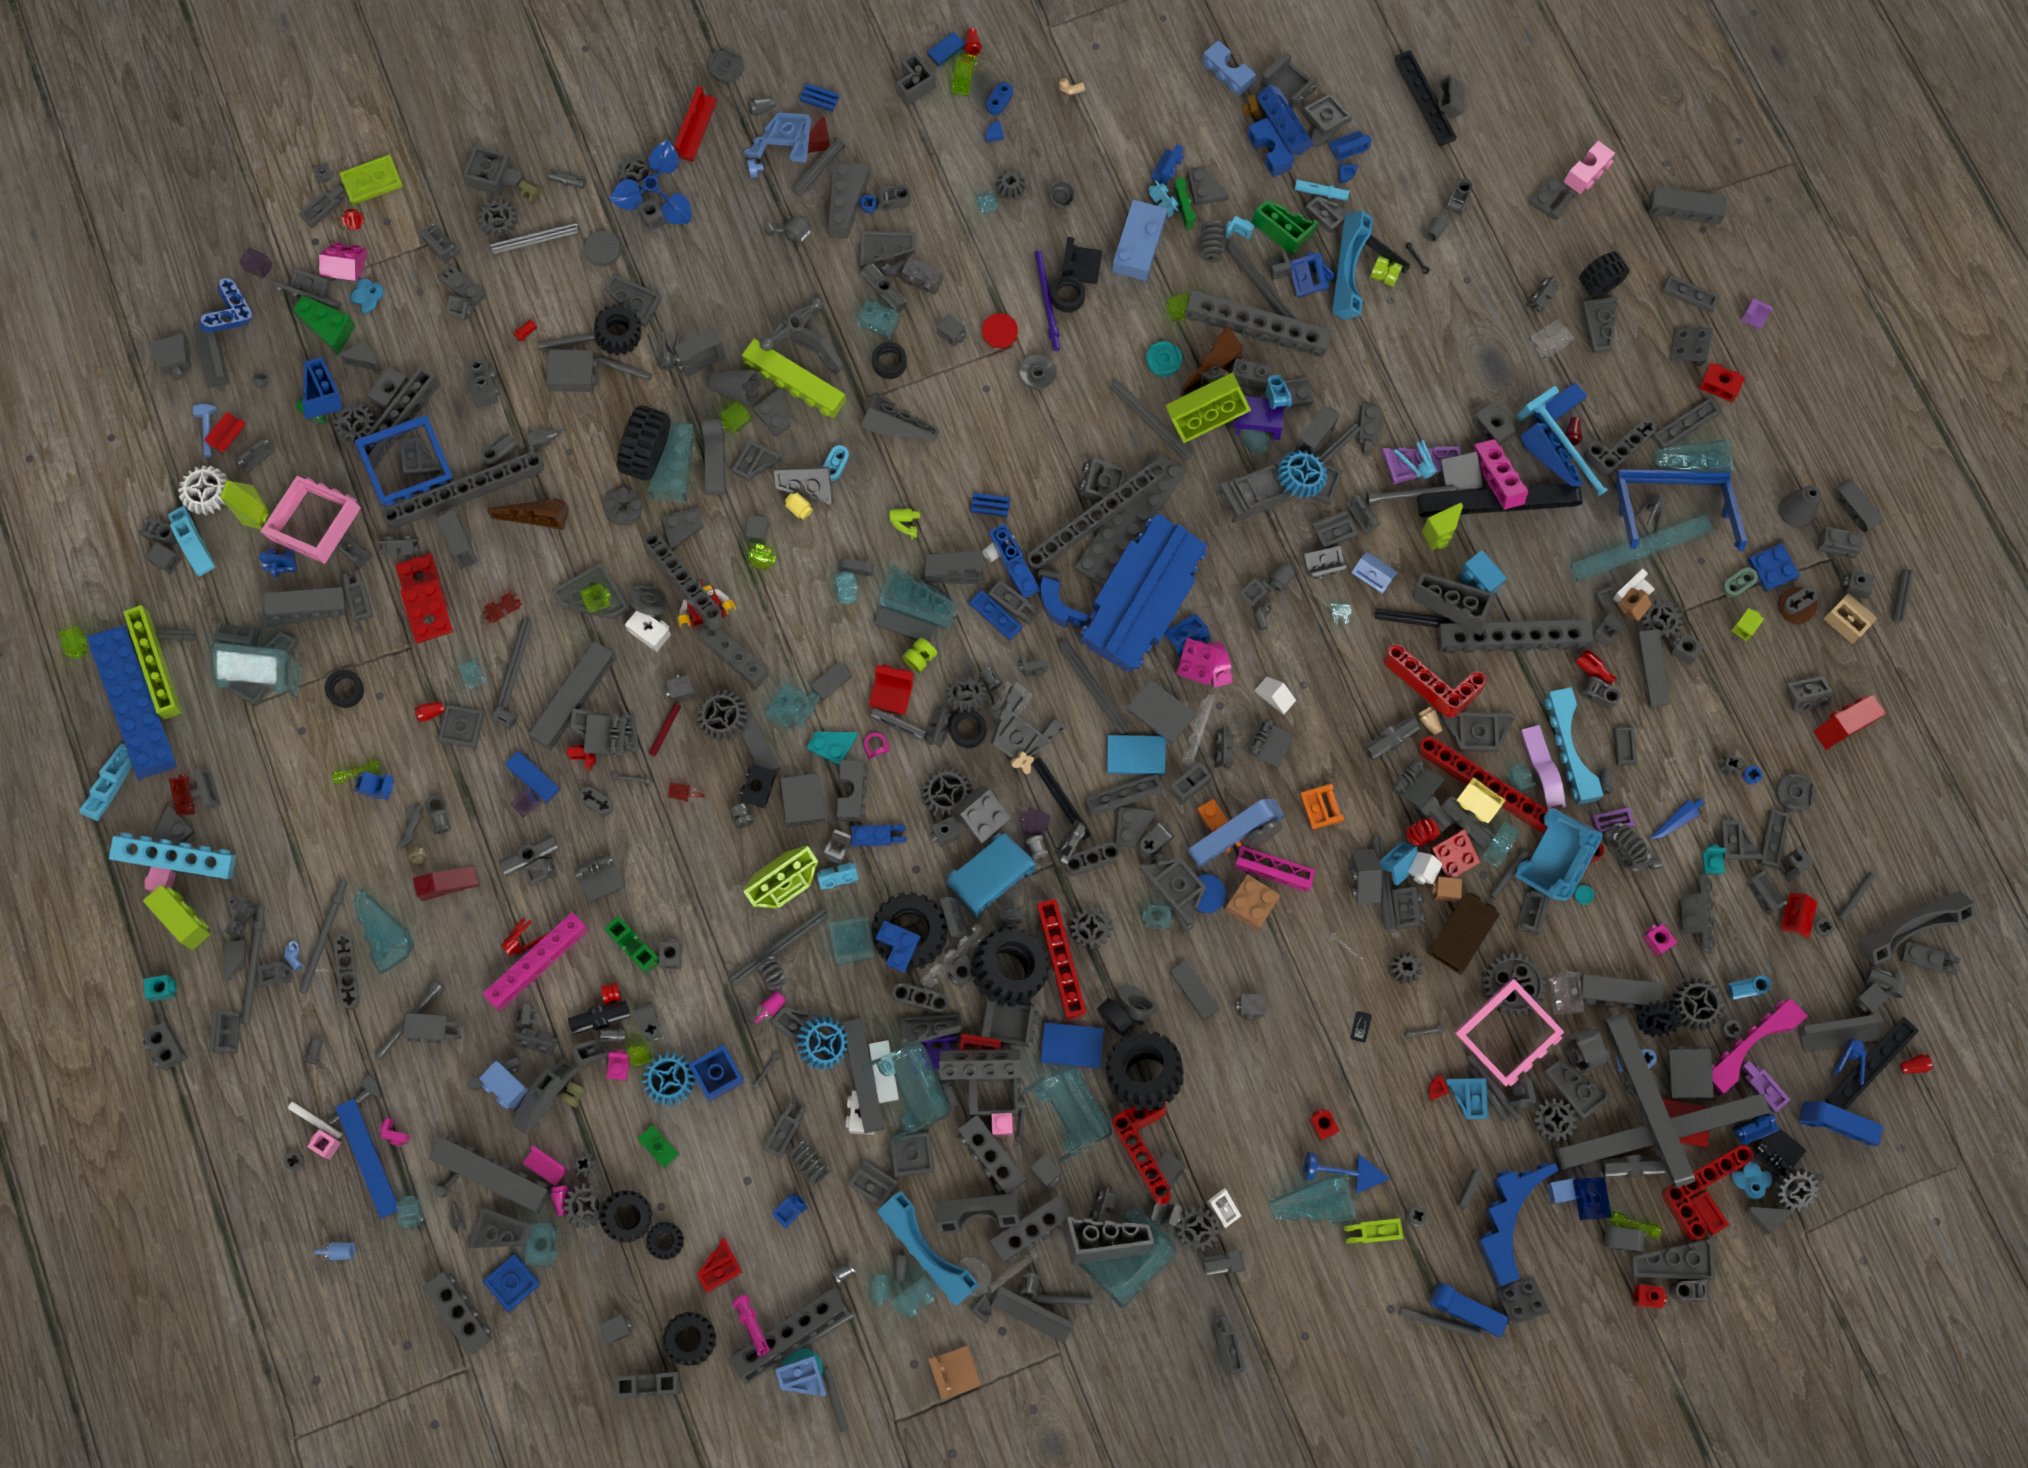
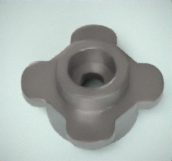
(325, 177)

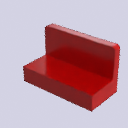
(224, 432)
(1799, 914)

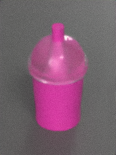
(769, 1007)

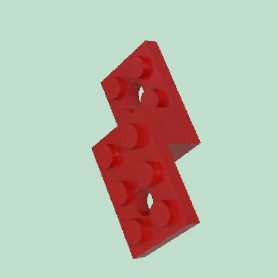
(424, 598)

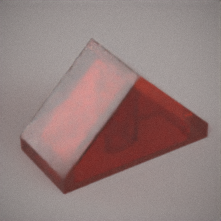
(819, 137)

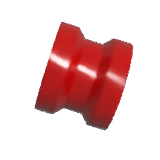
(610, 992)

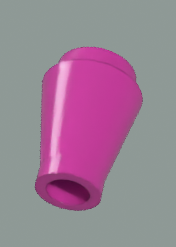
(557, 1195)

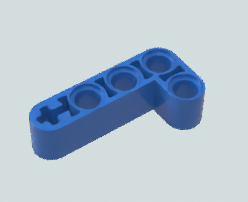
(1841, 1121)
(1448, 1300)

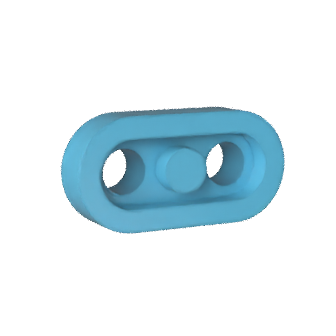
(837, 464)

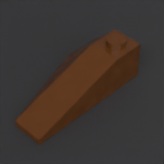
(1223, 354)

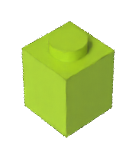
(1747, 624)

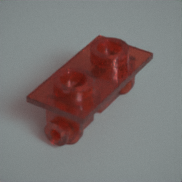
(494, 610)
(182, 800)

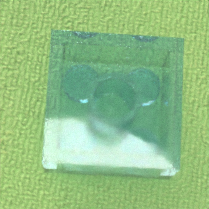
(851, 940)

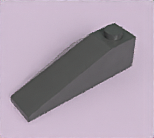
(887, 419)

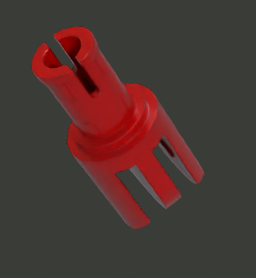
(1595, 667)

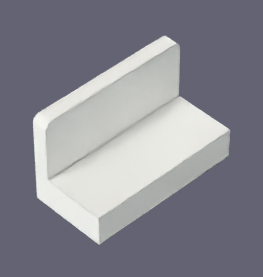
(1637, 582)

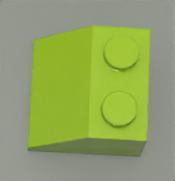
(1440, 527)

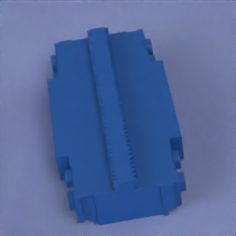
(1143, 593)

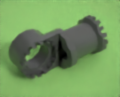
(438, 816)

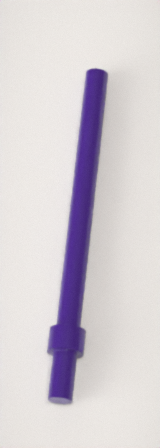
(1053, 331)

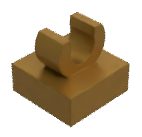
(1252, 107)

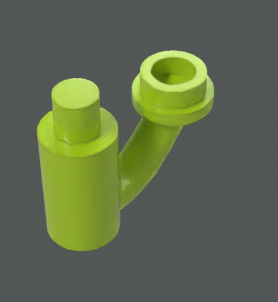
(904, 515)

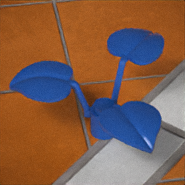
(628, 193)

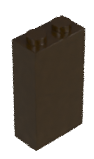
(1463, 933)

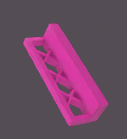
(1273, 873)

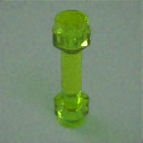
(372, 766)
(1619, 1219)

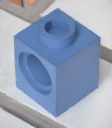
(1561, 1191)

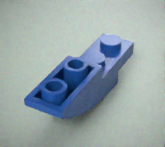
(1013, 561)

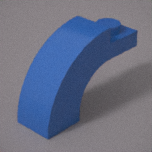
(1056, 609)

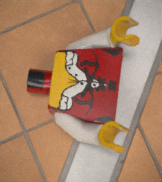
(688, 614)

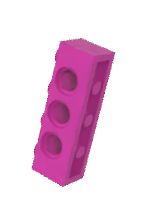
(1500, 474)

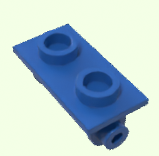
(1756, 1129)

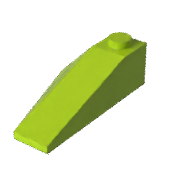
(245, 504)

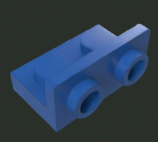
(1190, 628)

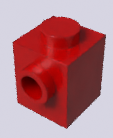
(1649, 1296)

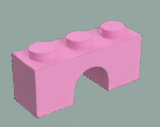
(1596, 160)

